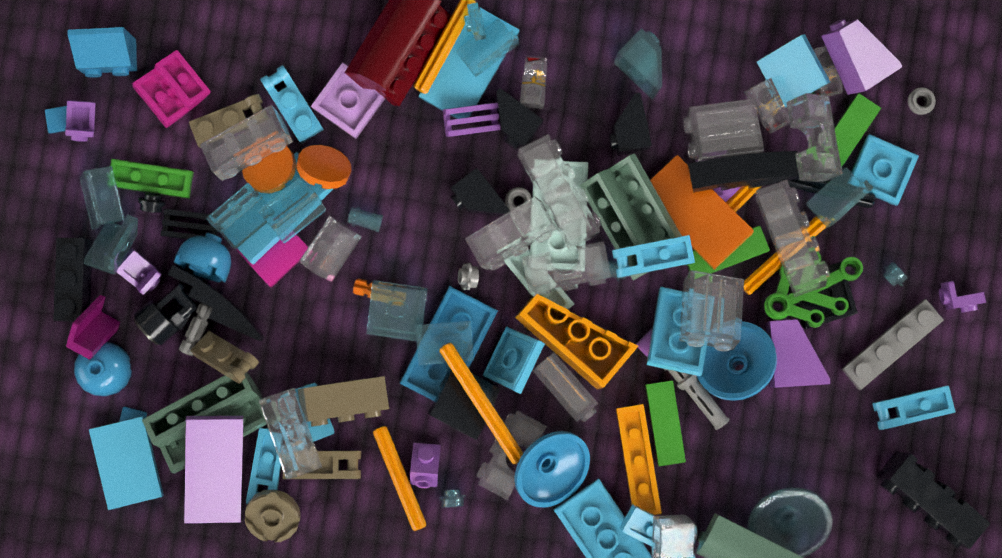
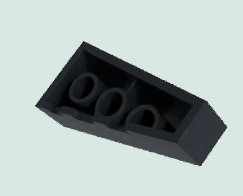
(932, 500)

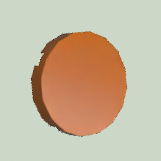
(323, 166)
(272, 171)

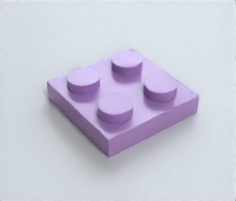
(347, 103)

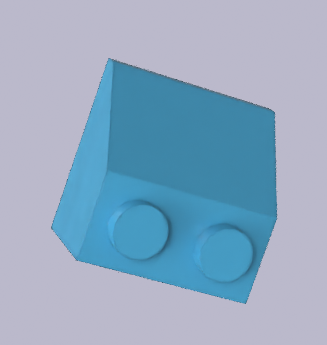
(103, 51)

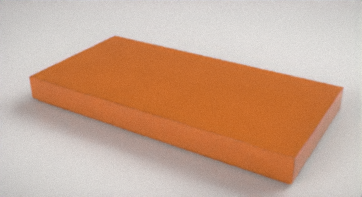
(703, 215)

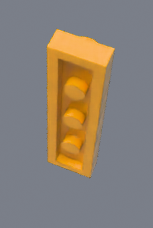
(638, 458)

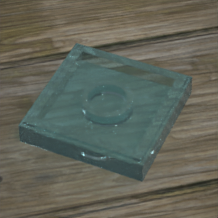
(396, 310)

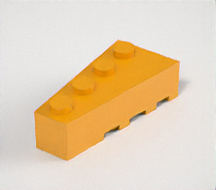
(576, 340)

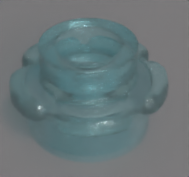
(894, 274)
(452, 499)

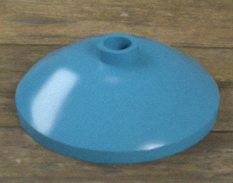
(757, 355)
(552, 469)

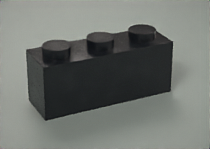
(72, 279)

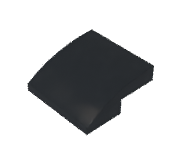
(456, 408)

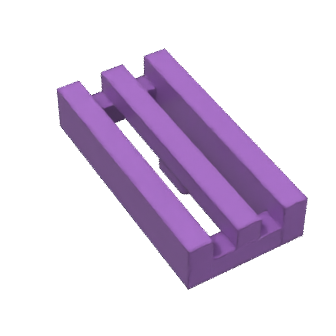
(493, 117)

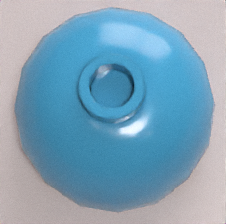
(205, 257)
(106, 372)

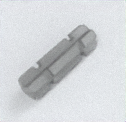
(196, 329)

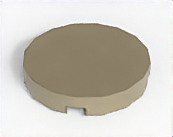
(272, 515)

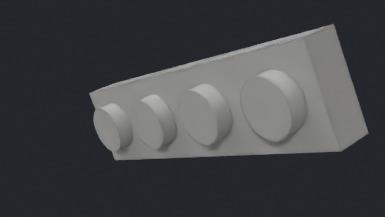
(892, 344)

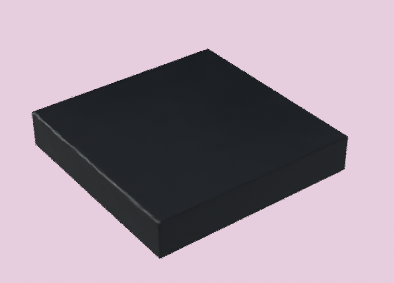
(840, 289)

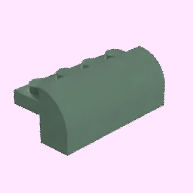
(629, 207)
(218, 398)
(731, 540)

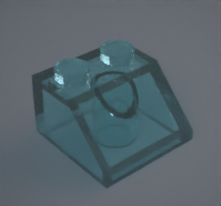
(642, 62)

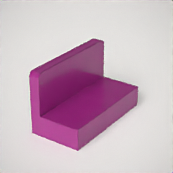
(91, 330)

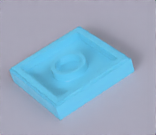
(794, 69)
(885, 168)
(513, 359)

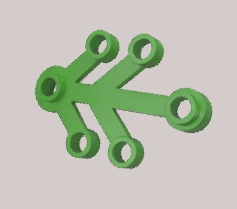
(788, 301)

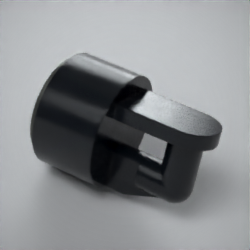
(157, 323)

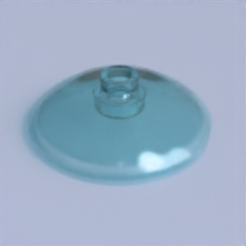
(801, 529)

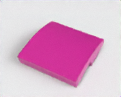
(171, 88)
(279, 260)

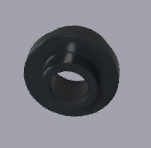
(151, 203)

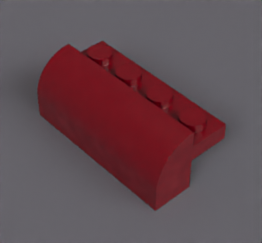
(398, 47)

